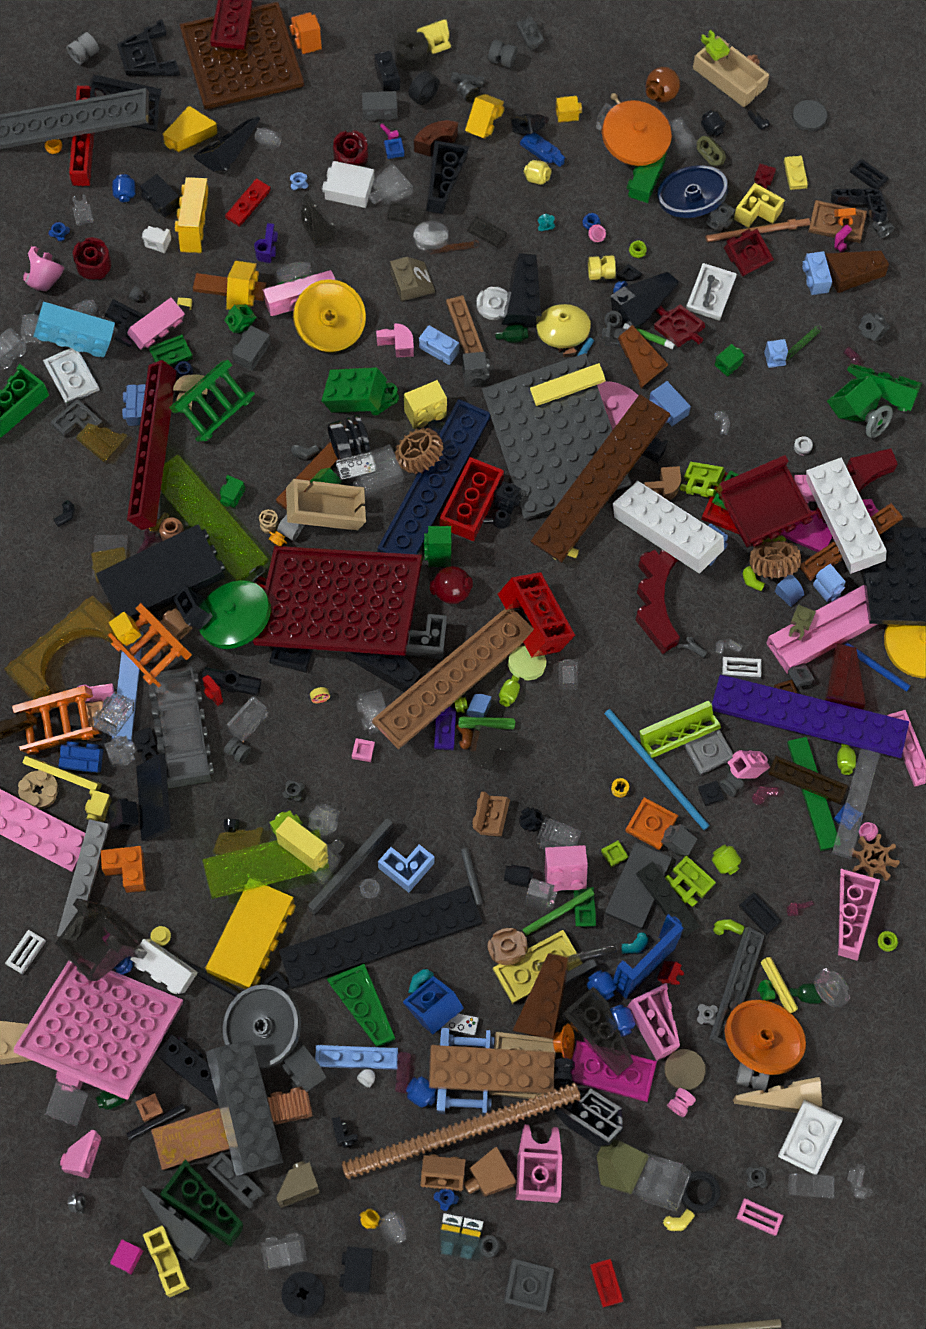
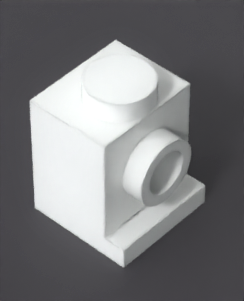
(156, 238)

